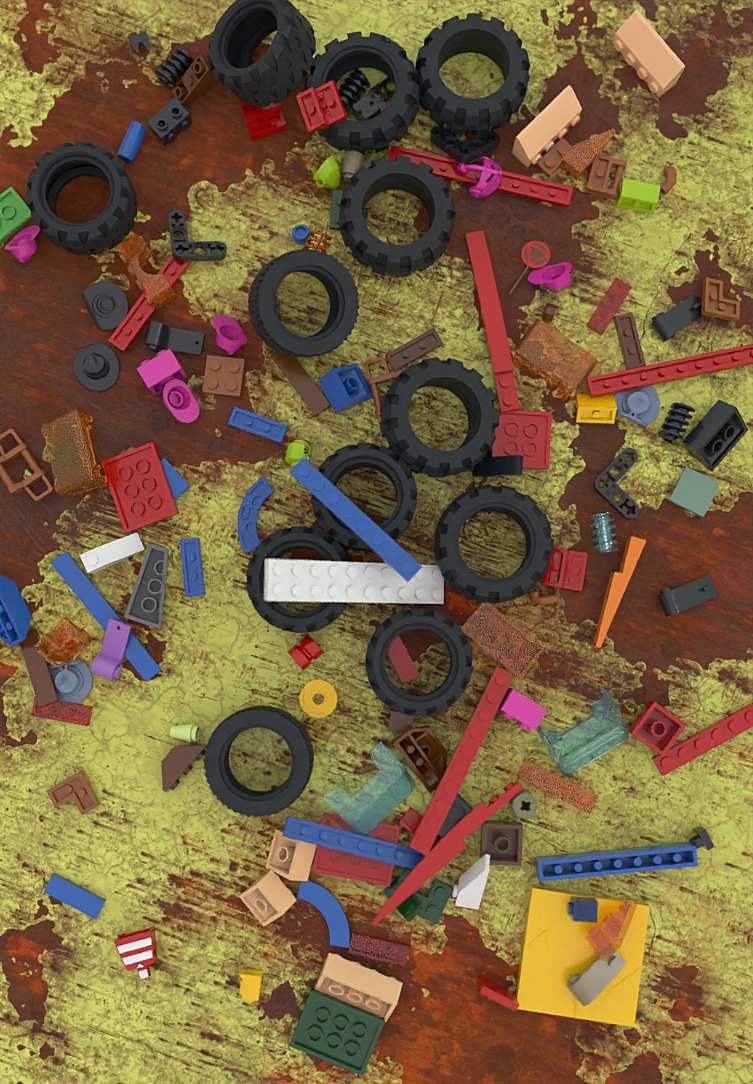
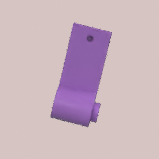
(109, 661)

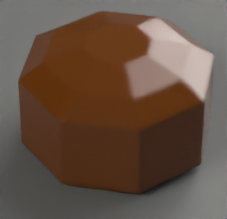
(548, 312)

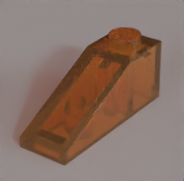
(584, 153)

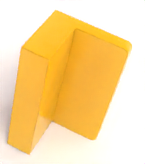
(596, 410)

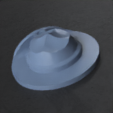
(638, 405)
(72, 681)

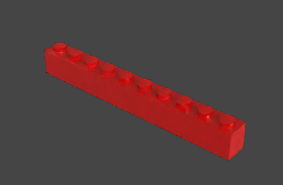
(461, 761)

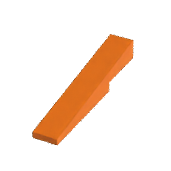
(617, 586)

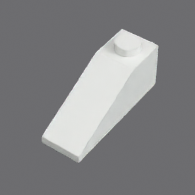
(112, 553)
(472, 884)

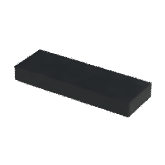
(499, 466)

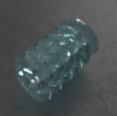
(604, 532)

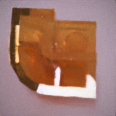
(63, 643)

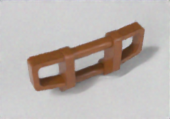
(373, 383)
(25, 484)

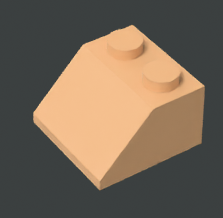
(290, 857)
(268, 898)

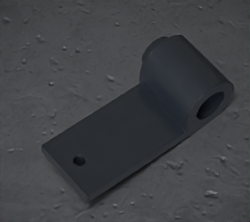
(677, 318)
(177, 340)
(687, 595)

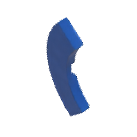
(249, 513)
(330, 908)

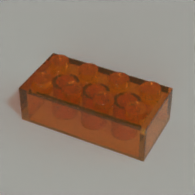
(502, 639)

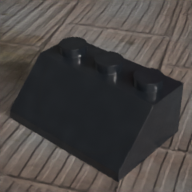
(715, 434)

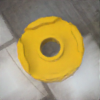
(318, 710)

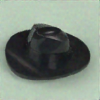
(97, 367)

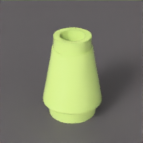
(188, 733)

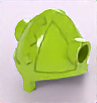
(328, 173)

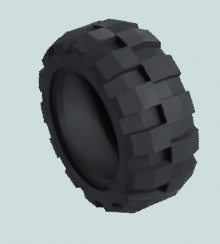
(376, 54)
(518, 507)

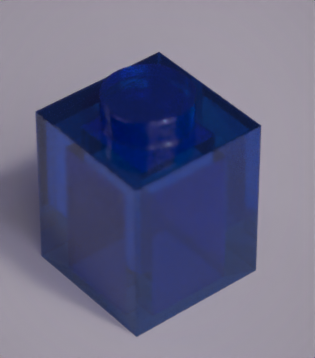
(582, 909)

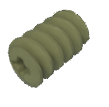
(530, 807)

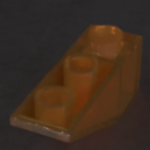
(610, 935)

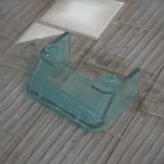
(588, 738)

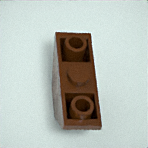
(194, 82)
(179, 763)

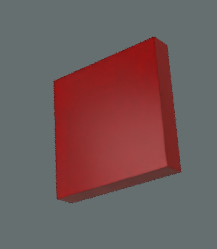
(497, 993)

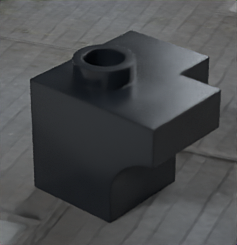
(367, 109)

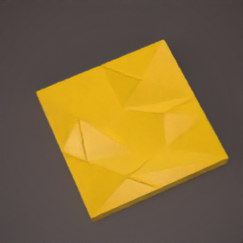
(558, 947)

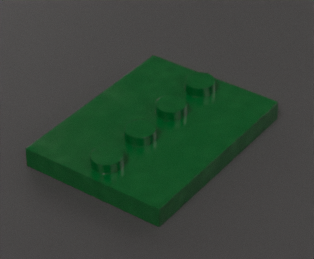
(337, 1032)

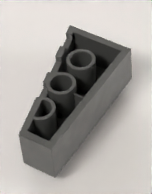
(149, 592)

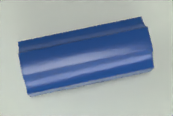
(132, 142)

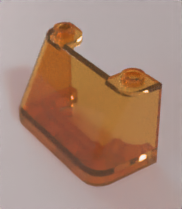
(72, 453)

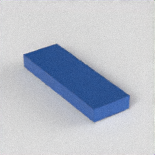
(257, 425)
(192, 567)
(75, 896)

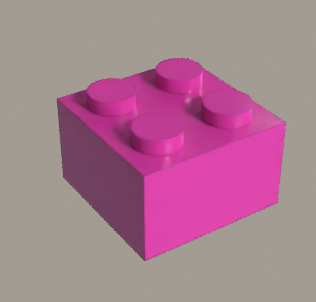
(161, 370)
(521, 708)

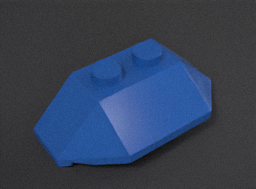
(13, 613)

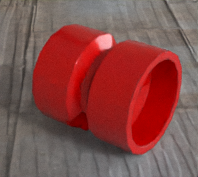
(305, 652)

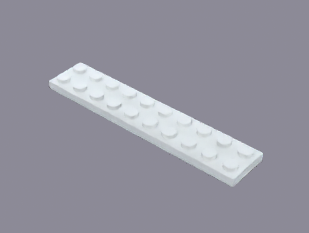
(349, 582)

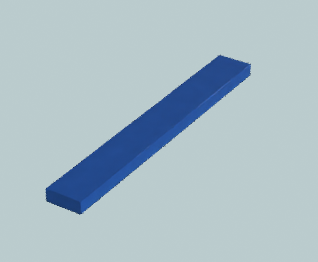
(102, 612)
(351, 843)

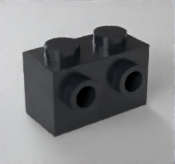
(169, 122)

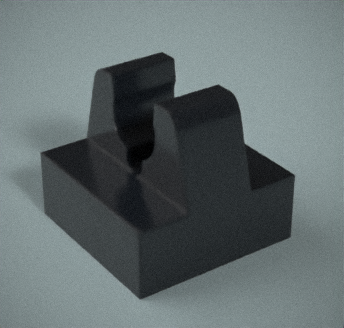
(140, 37)
(701, 839)

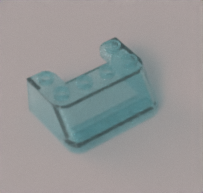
(377, 797)

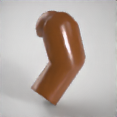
(671, 179)
(544, 600)

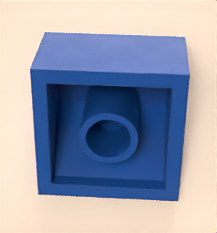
(345, 387)

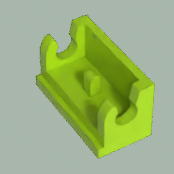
(638, 195)

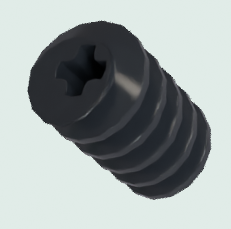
(173, 66)
(352, 86)
(674, 423)

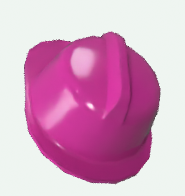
(24, 243)
(552, 276)
(229, 333)
(180, 401)

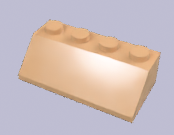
(648, 54)
(547, 127)
(359, 986)

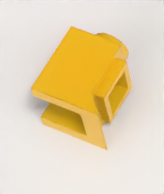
(250, 985)

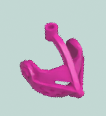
(483, 188)

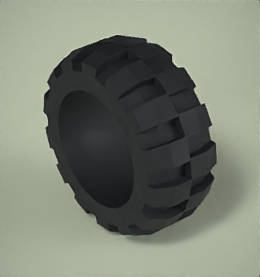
(478, 37)
(403, 176)
(473, 394)

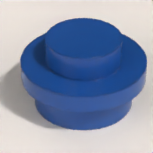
(300, 233)

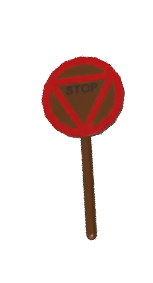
(534, 256)

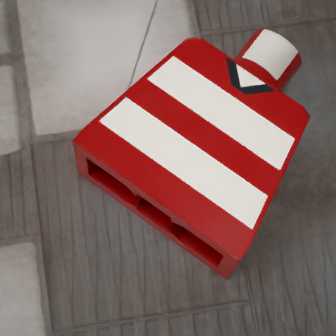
(138, 950)

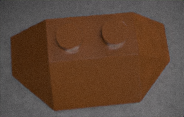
(423, 755)

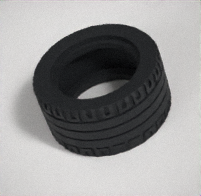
(341, 293)
(232, 792)

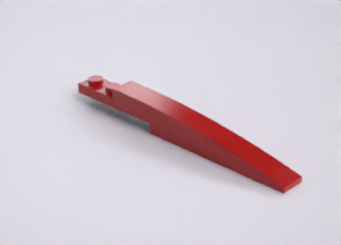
(492, 321)
(446, 849)

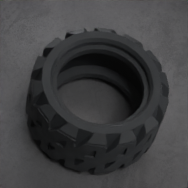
(283, 64)
(61, 167)
(380, 459)
(273, 548)
(458, 674)

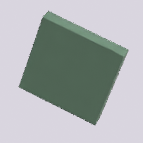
(694, 492)

